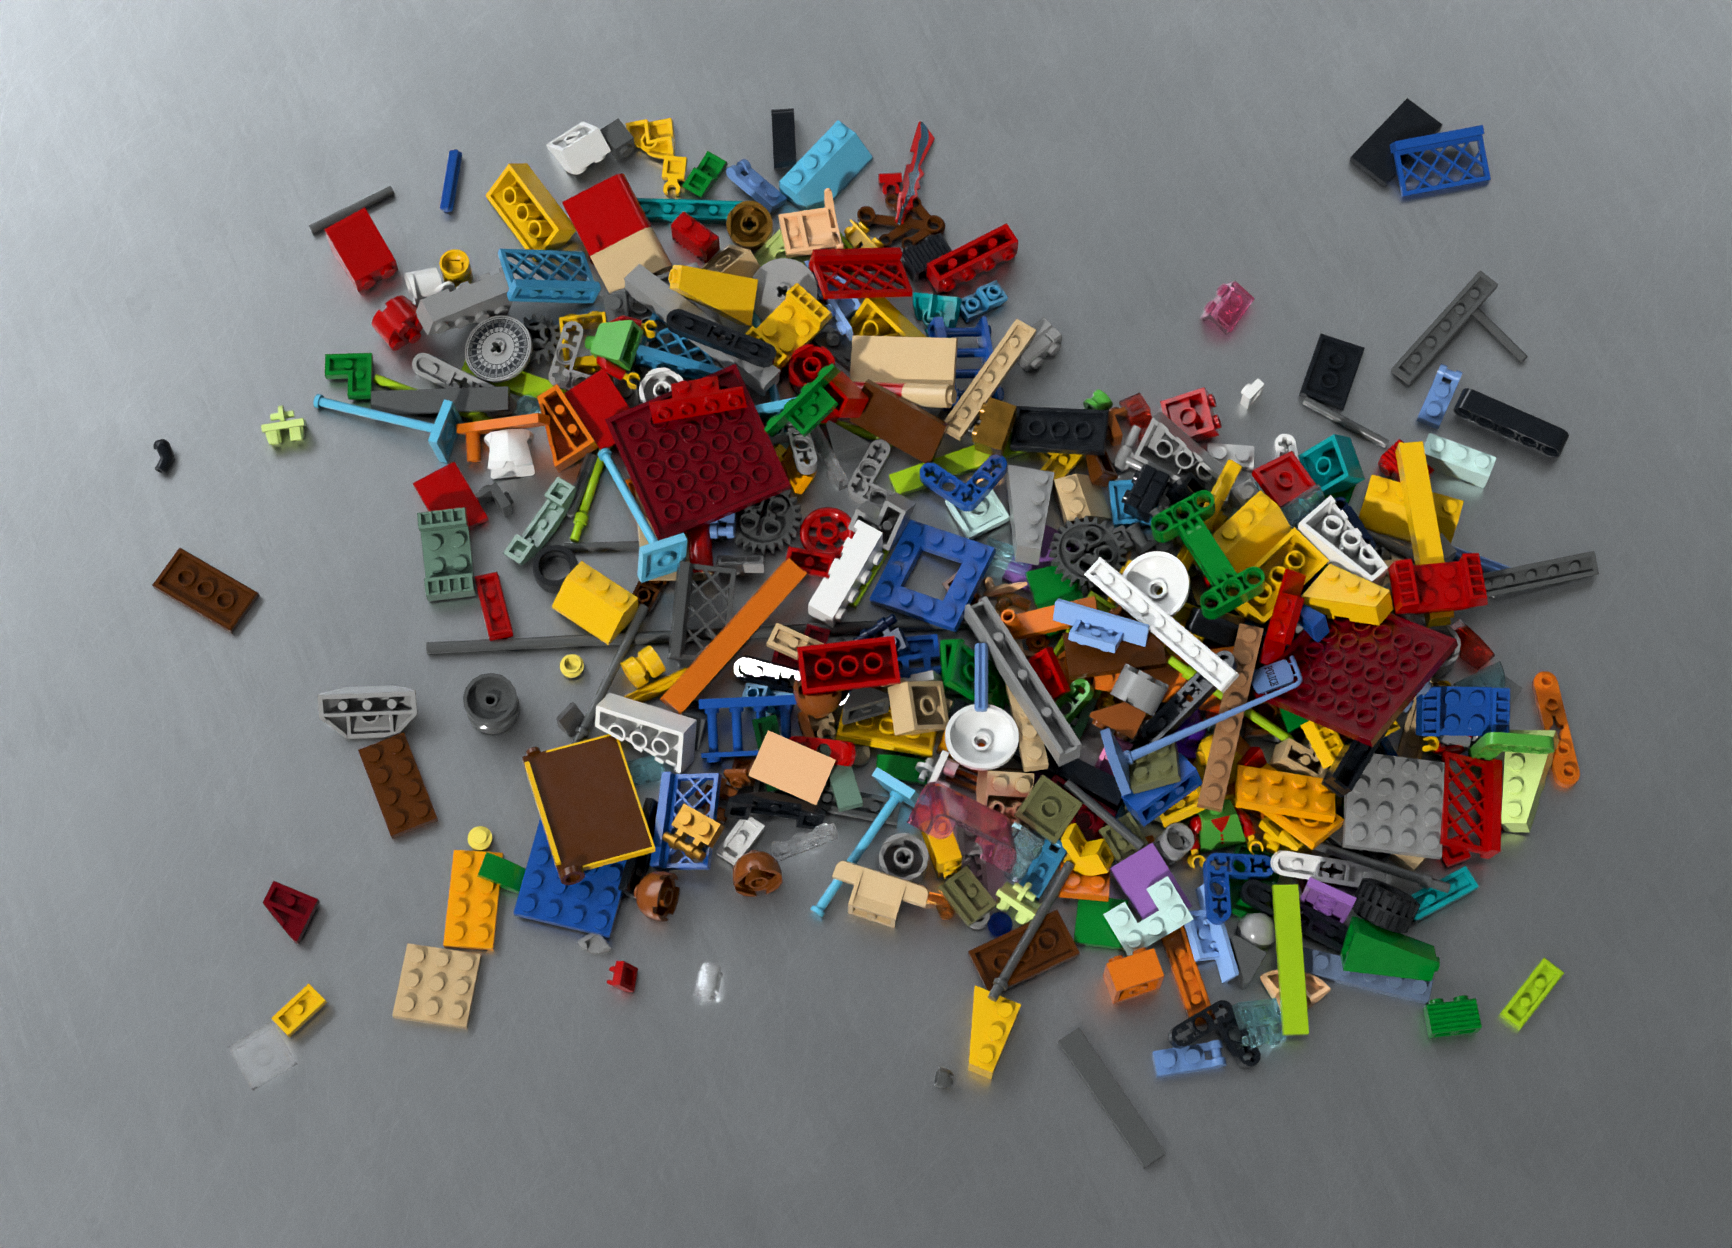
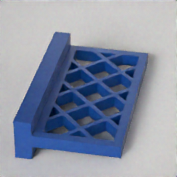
(1436, 141)
(667, 810)

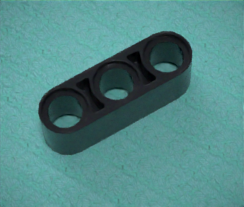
(783, 138)

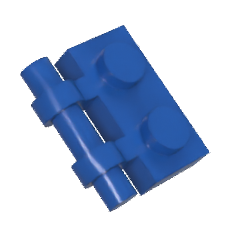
(924, 649)

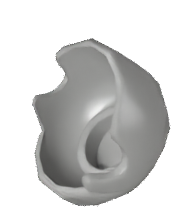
(1257, 930)

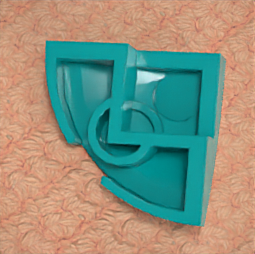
(930, 305)

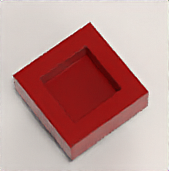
(1453, 856)

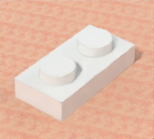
(1239, 453)
(740, 839)

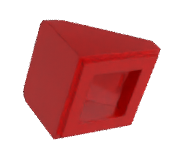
(1253, 758)

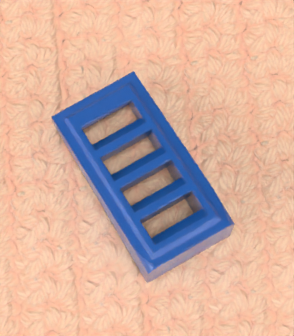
(1313, 623)

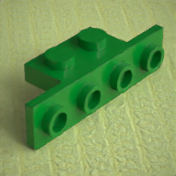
(808, 407)

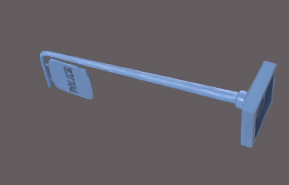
(1264, 680)

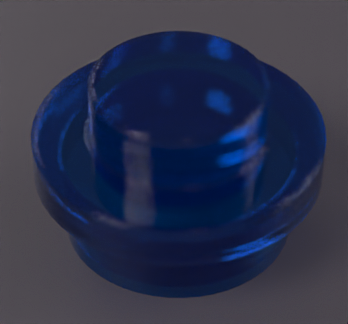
(1000, 924)

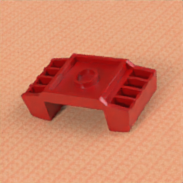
(1437, 585)

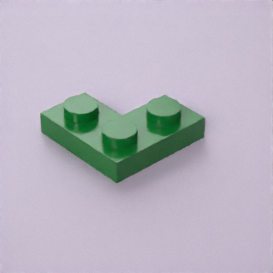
(355, 368)

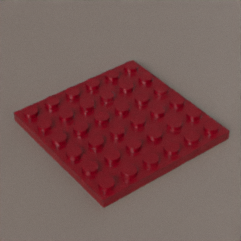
(698, 465)
(1362, 674)

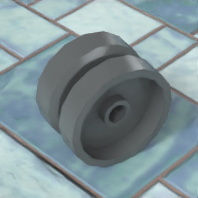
(491, 703)

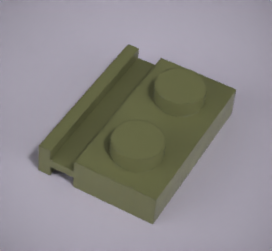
(1119, 845)
(967, 896)

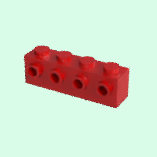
(972, 258)

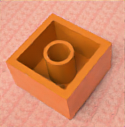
(1133, 974)

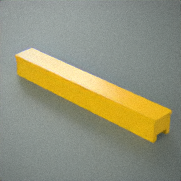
(1421, 514)

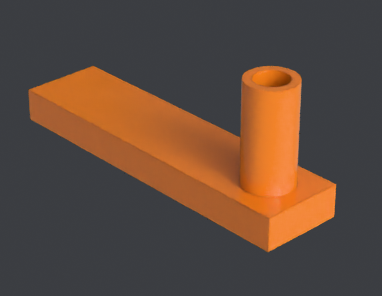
(475, 429)
(1038, 621)

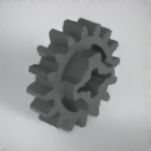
(539, 331)

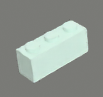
(1458, 460)

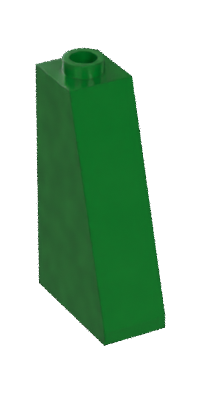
(1386, 953)

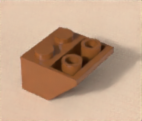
(1121, 717)

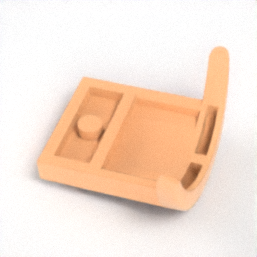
(810, 229)

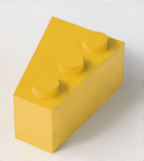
(1348, 596)
(990, 1031)

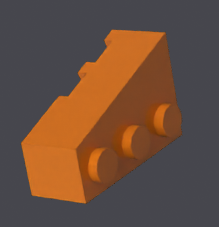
(566, 432)

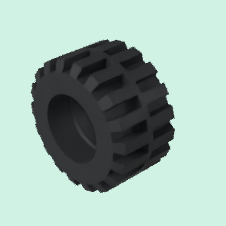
(1385, 905)

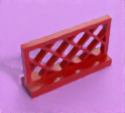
(860, 261)
(1489, 811)

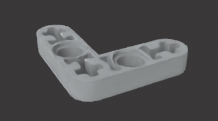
(571, 375)
(795, 437)
(870, 489)

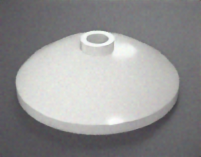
(1158, 571)
(992, 728)

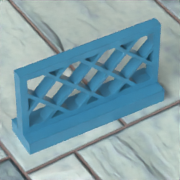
(550, 289)
(680, 364)

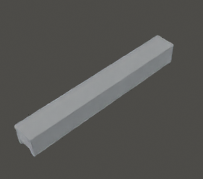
(661, 300)
(1023, 682)

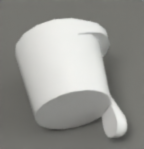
(425, 283)

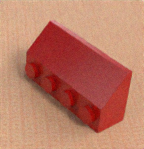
(848, 665)

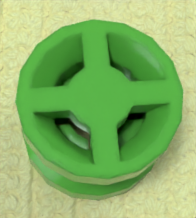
(1098, 401)

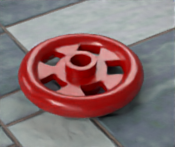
(813, 520)

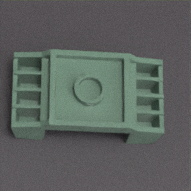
(446, 554)

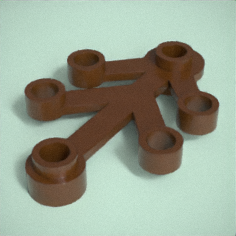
(909, 223)

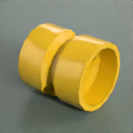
(456, 267)
(642, 667)

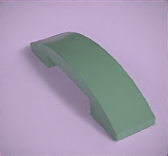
(544, 524)

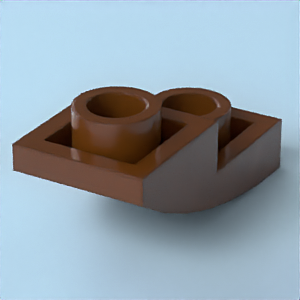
(649, 592)

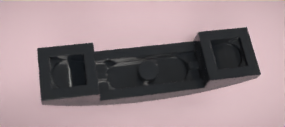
(777, 805)

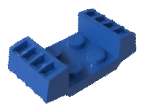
(1463, 711)

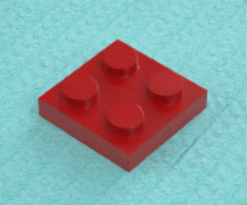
(1283, 478)

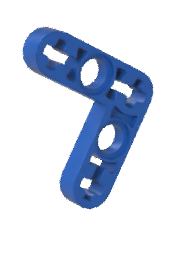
(962, 489)
(1222, 877)

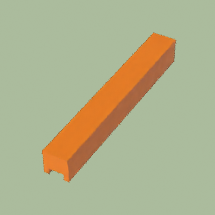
(732, 636)

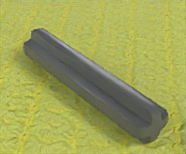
(582, 482)

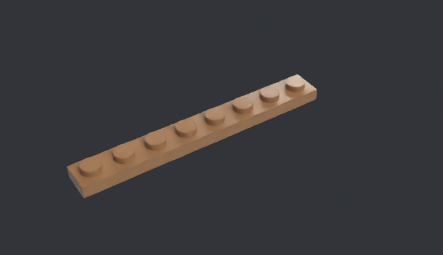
(1227, 731)

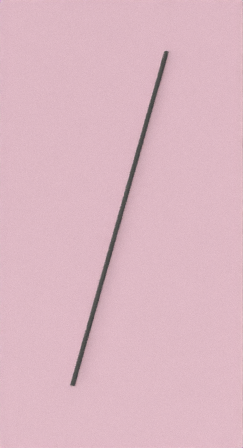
(660, 636)

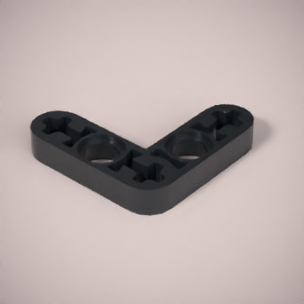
(1223, 1026)

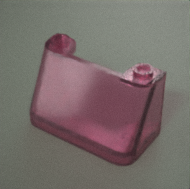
(943, 808)

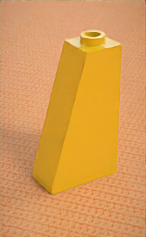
(717, 291)

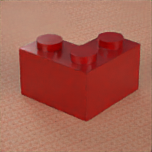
(848, 396)

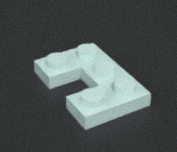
(1170, 917)

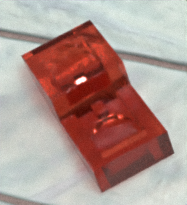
(1138, 413)
(1473, 648)

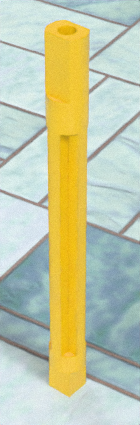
(1220, 492)

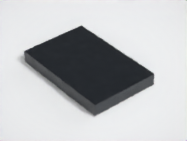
(1331, 371)

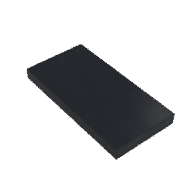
(1404, 123)
(1060, 430)

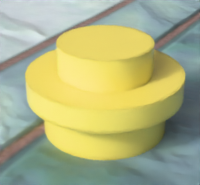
(572, 666)
(480, 838)

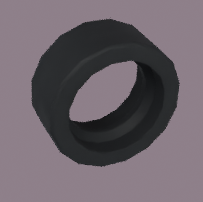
(545, 554)

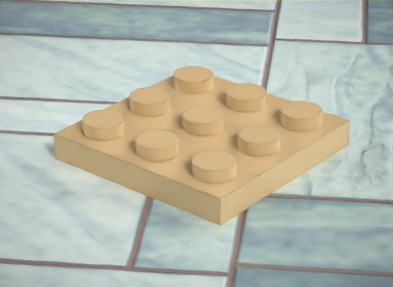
(437, 986)

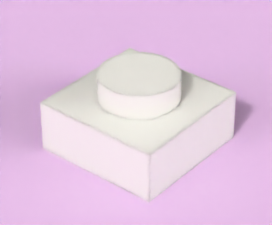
(1251, 393)

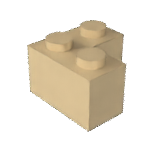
(1297, 758)

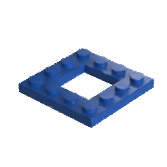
(919, 537)

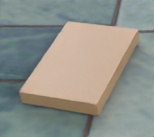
(792, 767)

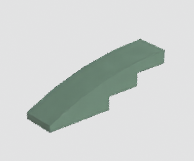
(842, 781)

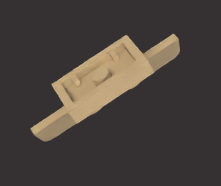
(878, 894)

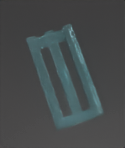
(1002, 564)

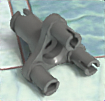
(1144, 545)

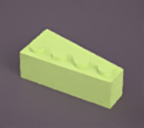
(1523, 784)

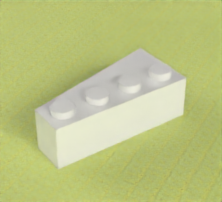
(1342, 543)
(847, 574)
(649, 729)

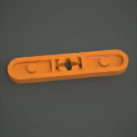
(1551, 706)

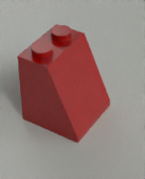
(361, 250)

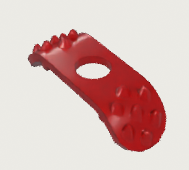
(841, 750)

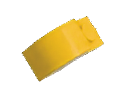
(1088, 857)

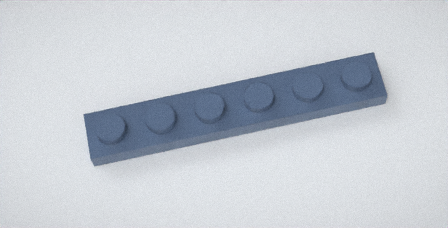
(1330, 968)

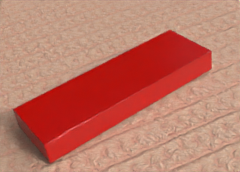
(493, 606)

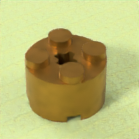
(740, 215)

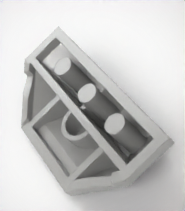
(368, 710)

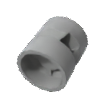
(1174, 842)

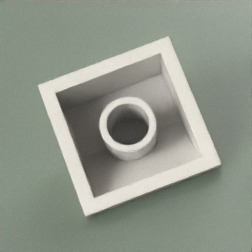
(579, 148)

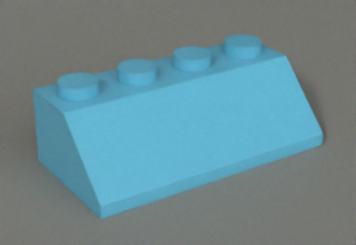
(828, 164)

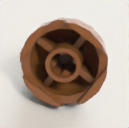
(817, 704)
(756, 872)
(657, 895)

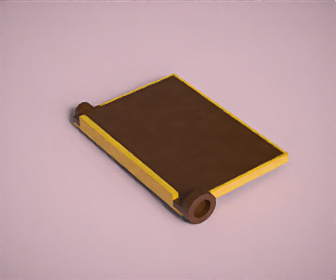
(587, 805)

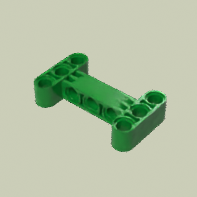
(1207, 554)

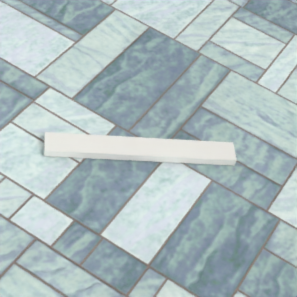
(1162, 625)

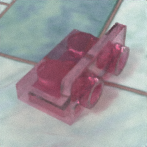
(1227, 306)

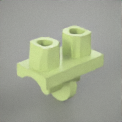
(273, 430)
(1020, 899)

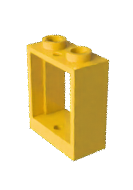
(591, 320)
(943, 854)

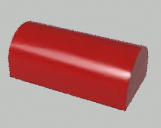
(811, 561)

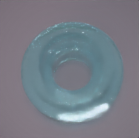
(525, 400)

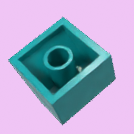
(1333, 464)

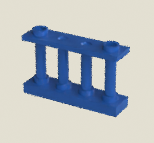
(983, 333)
(735, 705)

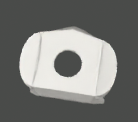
(510, 453)

